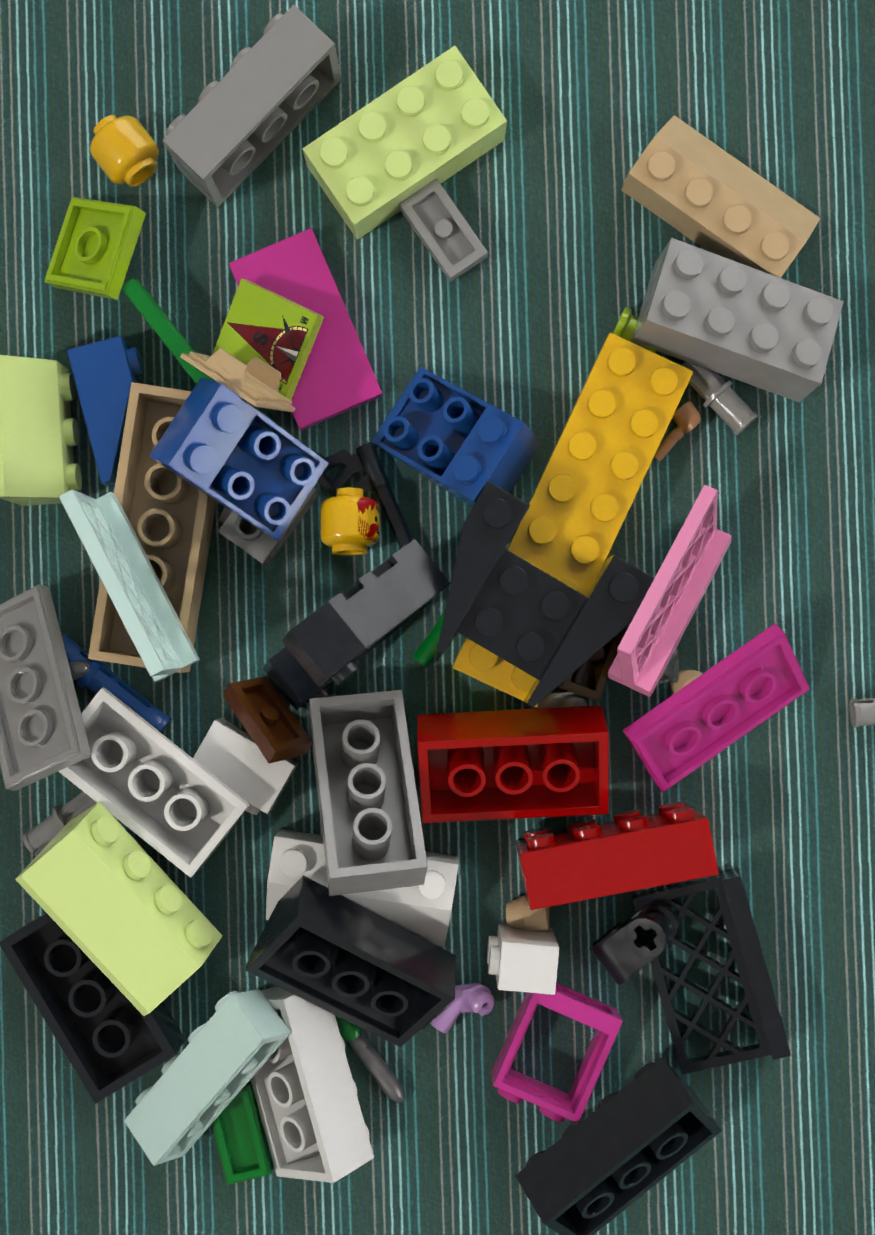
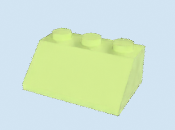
(37, 431)

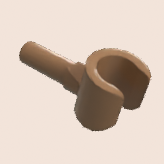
(686, 419)

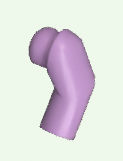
(468, 998)

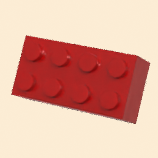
(513, 764)
(615, 855)

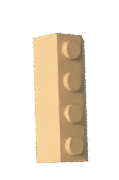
(718, 200)

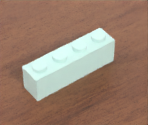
(206, 1075)

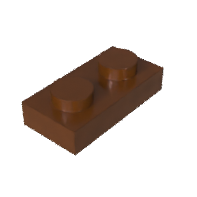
(267, 719)

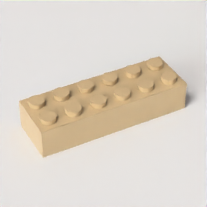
(167, 517)

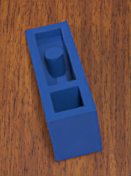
(103, 384)

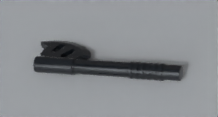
(375, 478)

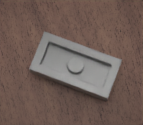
(443, 230)

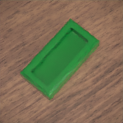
(242, 1139)

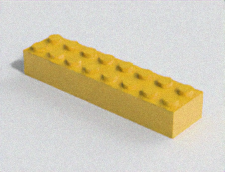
(589, 482)

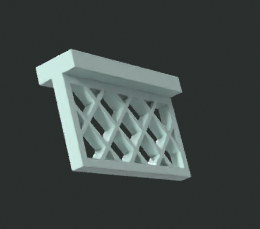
(131, 582)

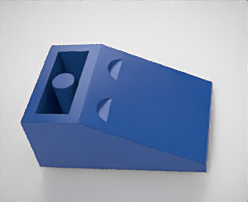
(456, 438)
(239, 457)

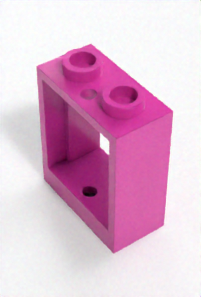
(552, 1101)

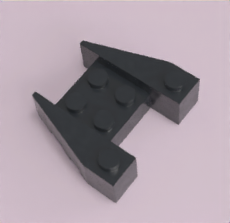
(525, 611)
(353, 624)

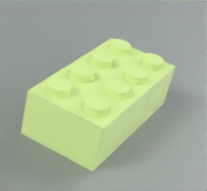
(405, 140)

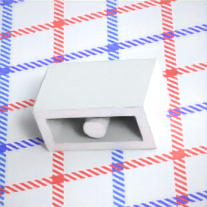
(241, 766)
(523, 960)

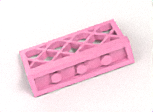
(672, 598)

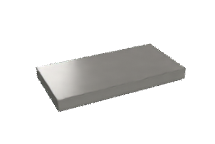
(38, 698)

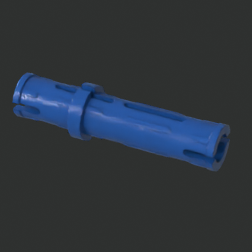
(101, 676)

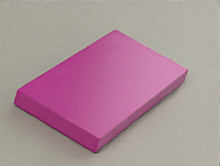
(337, 368)
(717, 708)

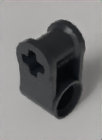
(632, 943)

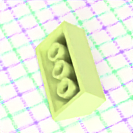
(120, 908)

